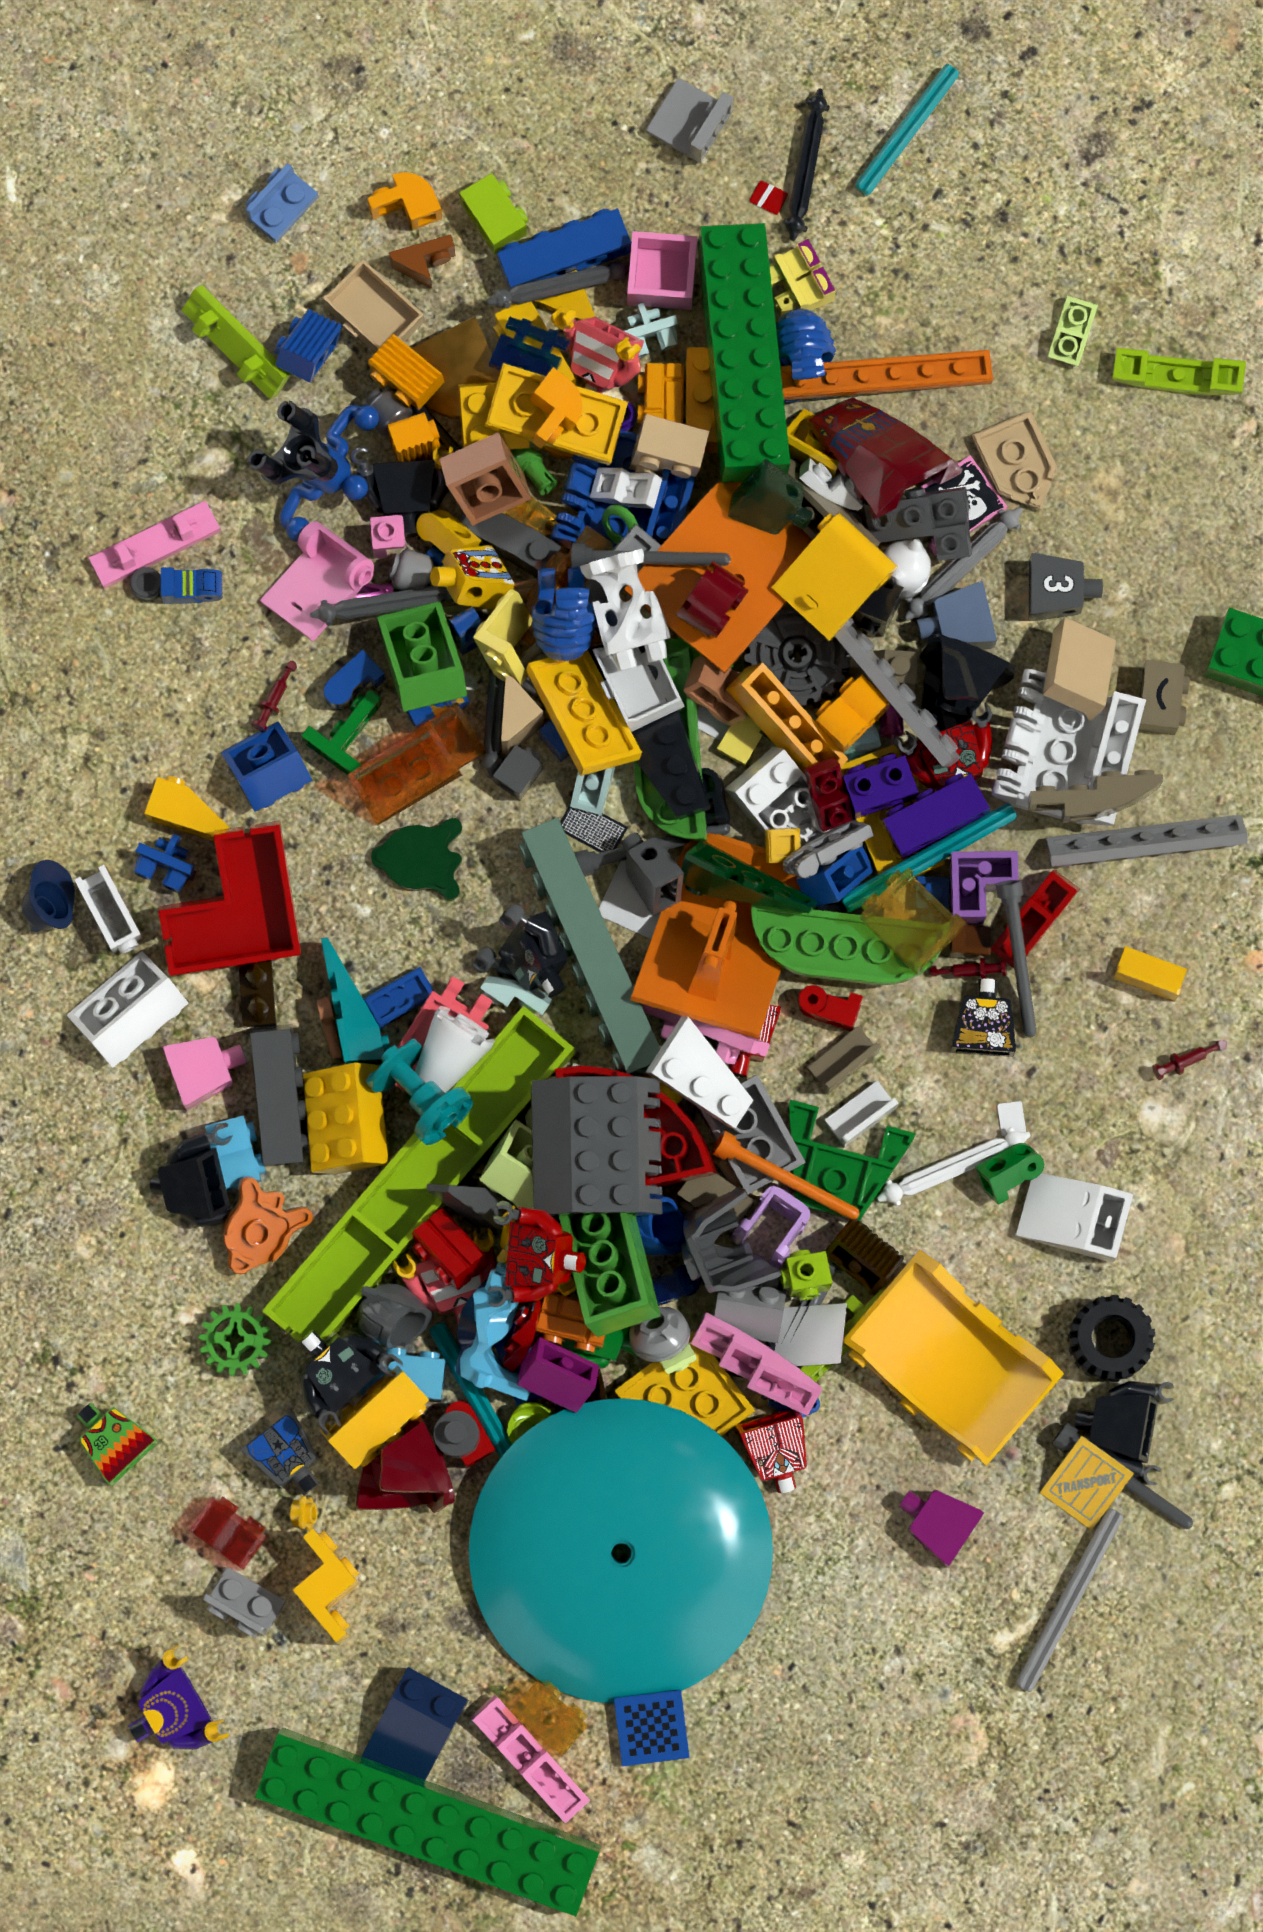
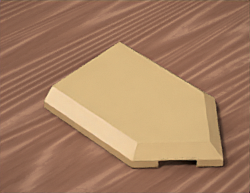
(1017, 459)

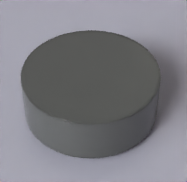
(146, 584)

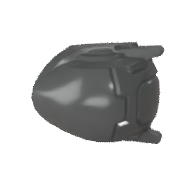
(391, 1315)

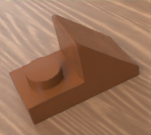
(414, 259)

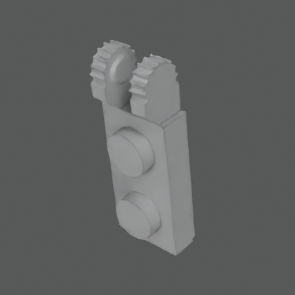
(826, 848)

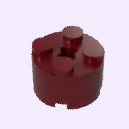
(711, 600)

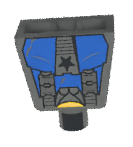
(285, 1454)

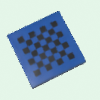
(651, 1728)

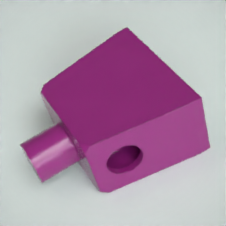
(940, 1523)

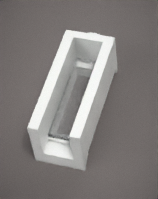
(109, 911)

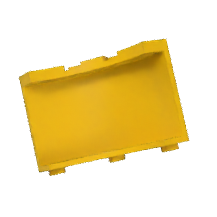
(951, 1359)

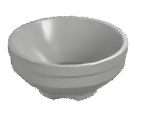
(662, 1342)

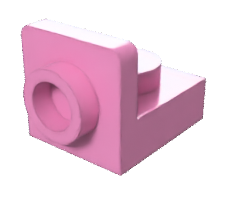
(387, 534)

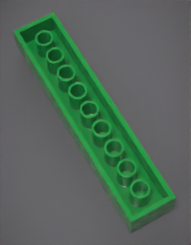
(428, 1821)

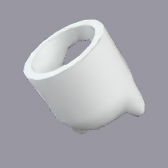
(912, 569)

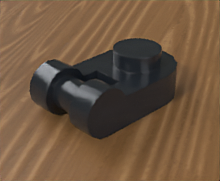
(715, 793)

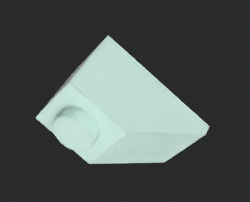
(592, 791)

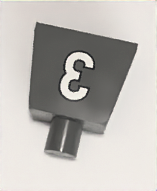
(1058, 587)

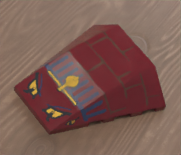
(879, 453)

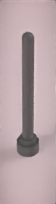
(583, 555)
(591, 861)
(1010, 894)
(1068, 1437)

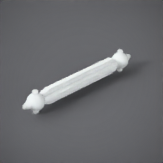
(949, 1167)

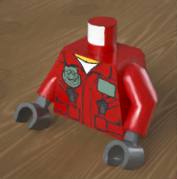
(973, 746)
(536, 1256)

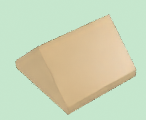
(520, 716)

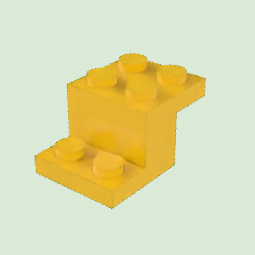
(327, 1585)

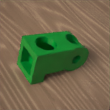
(1009, 1170)

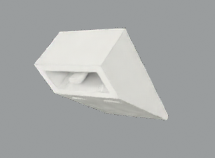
(776, 795)
(1075, 1216)

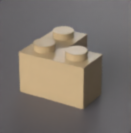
(668, 446)

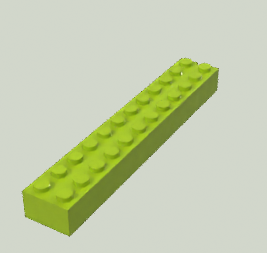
(382, 1219)

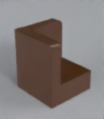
(971, 943)

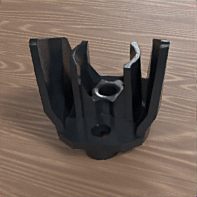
(958, 678)

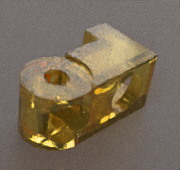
(535, 516)

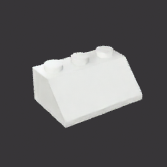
(127, 1009)

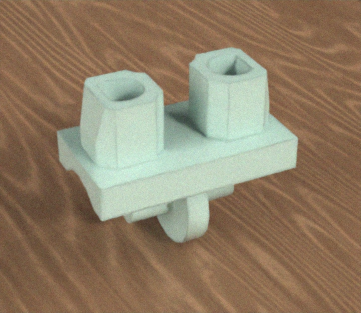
(663, 329)

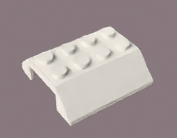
(1063, 747)

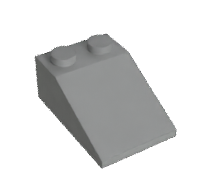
(761, 1133)

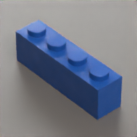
(569, 249)

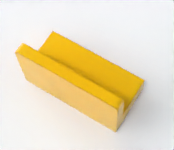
(1150, 973)

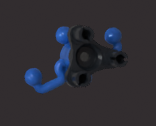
(317, 463)

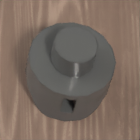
(456, 1434)

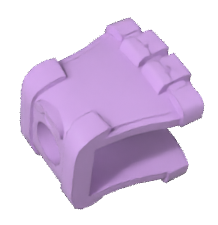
(785, 1205)

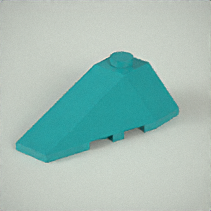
(356, 1026)

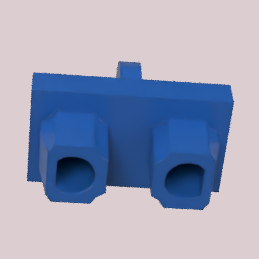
(178, 870)

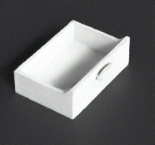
(637, 691)

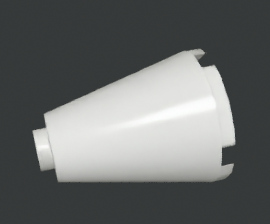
(451, 1048)

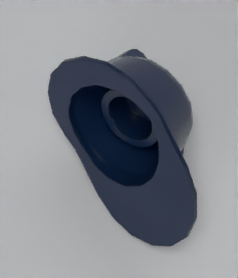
(49, 897)

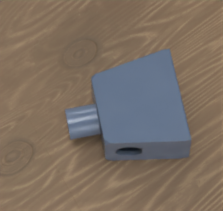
(962, 617)

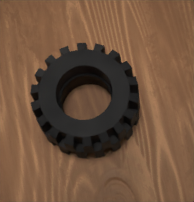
(1135, 1322)

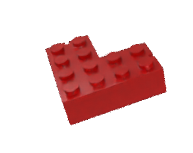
(252, 917)

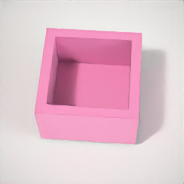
(662, 270)

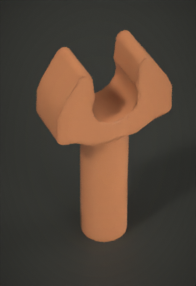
(330, 1028)

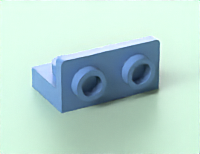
(280, 203)

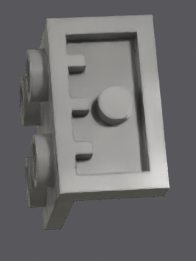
(690, 119)
(244, 1601)

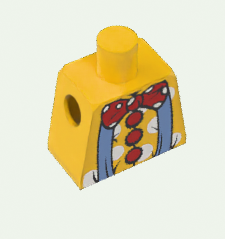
(473, 576)

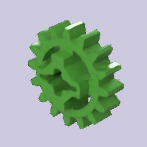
(220, 1339)

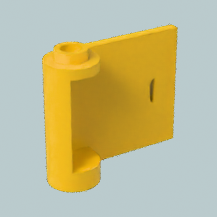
(835, 571)

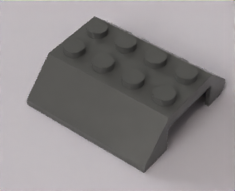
(595, 1145)

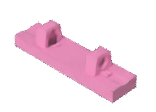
(154, 544)
(729, 1042)

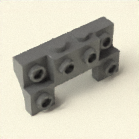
(925, 514)

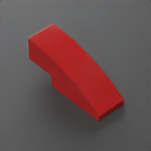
(1039, 914)

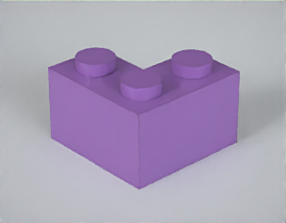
(973, 875)

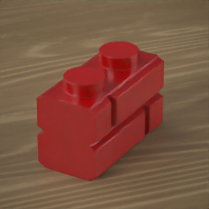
(449, 1249)

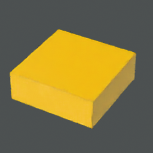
(781, 843)

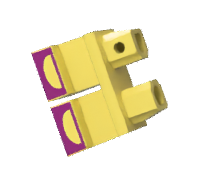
(803, 279)

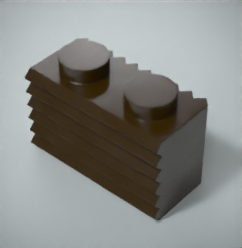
(864, 1255)

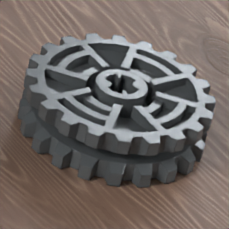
(819, 669)

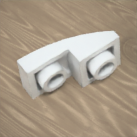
(838, 490)

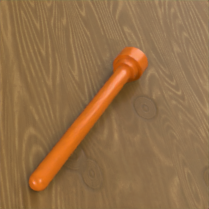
(730, 1148)

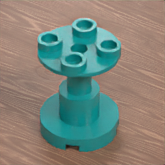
(427, 1099)

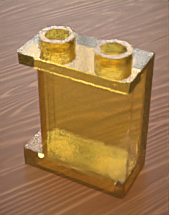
(910, 920)

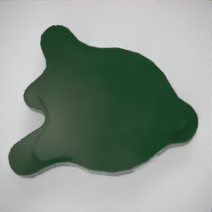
(420, 858)

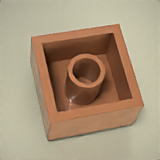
(485, 479)

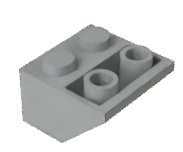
(754, 1309)

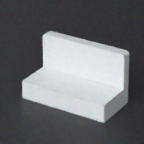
(861, 1113)

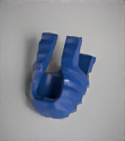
(804, 344)
(571, 624)

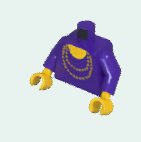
(174, 1708)

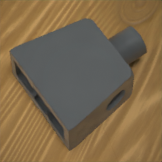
(653, 873)

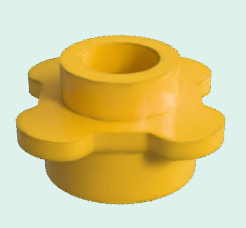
(303, 1513)

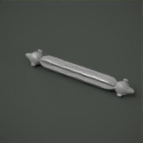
(961, 566)

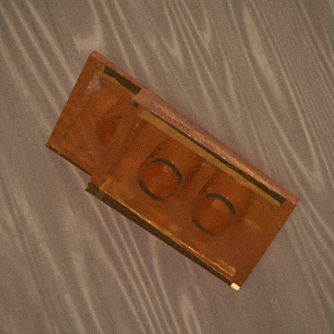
(417, 764)

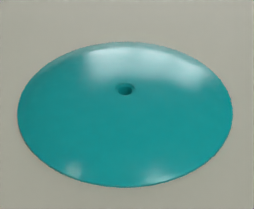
(604, 1480)

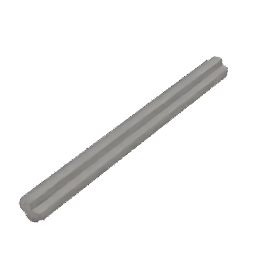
(1069, 1600)

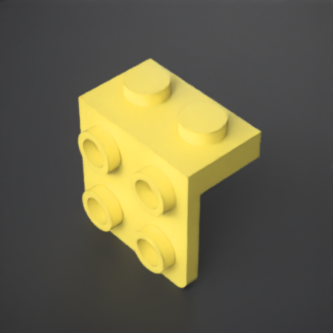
(500, 635)

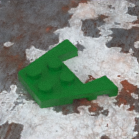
(842, 1172)

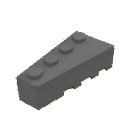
(278, 1094)

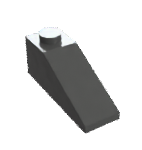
(515, 542)
(472, 1203)

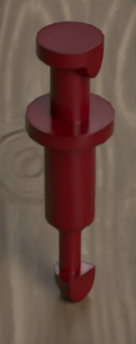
(269, 706)
(971, 969)
(1178, 1063)

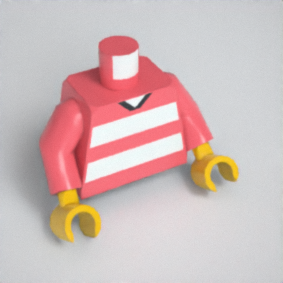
(599, 350)
(433, 1293)

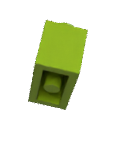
(493, 212)

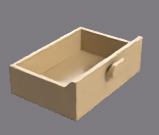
(372, 308)
(1079, 667)

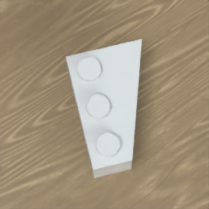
(699, 1074)

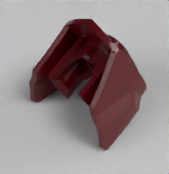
(406, 1474)

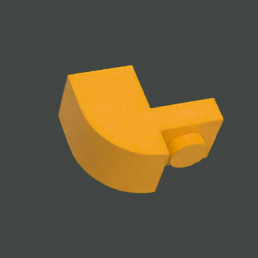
(412, 195)
(561, 402)

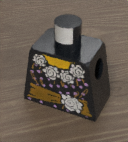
(985, 1023)

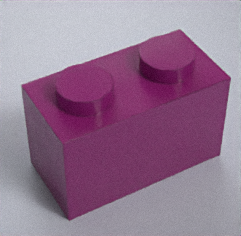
(558, 1375)

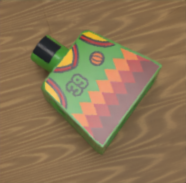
(113, 1442)

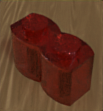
(228, 1532)

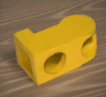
(445, 531)

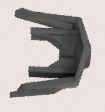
(721, 1266)

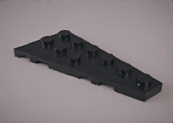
(669, 759)

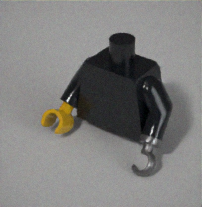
(404, 487)

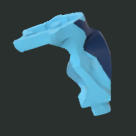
(481, 1328)

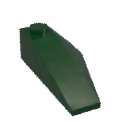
(723, 876)

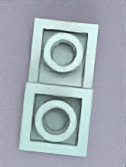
(504, 990)

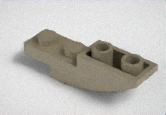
(1109, 795)

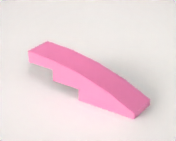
(758, 1363)
(530, 1759)

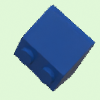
(267, 766)

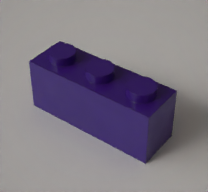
(935, 814)

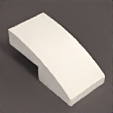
(626, 488)

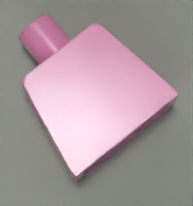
(202, 1068)

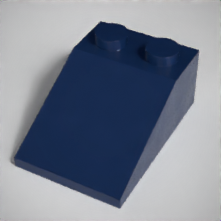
(415, 1725)

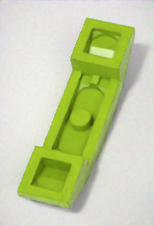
(1179, 374)

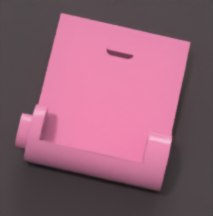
(324, 571)

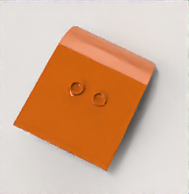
(755, 559)
(707, 954)

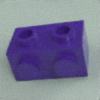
(879, 785)

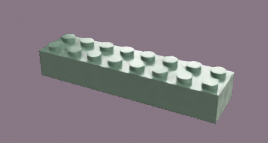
(590, 946)

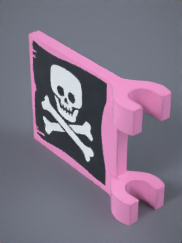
(982, 497)

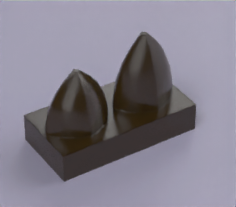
(257, 994)

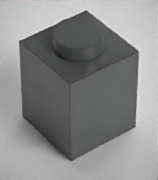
(518, 771)

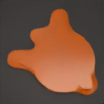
(259, 1227)

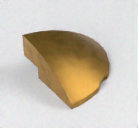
(462, 359)

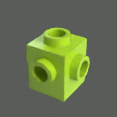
(815, 1268)

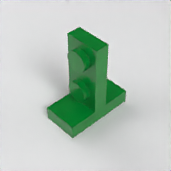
(344, 733)

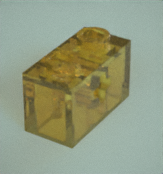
(531, 1709)

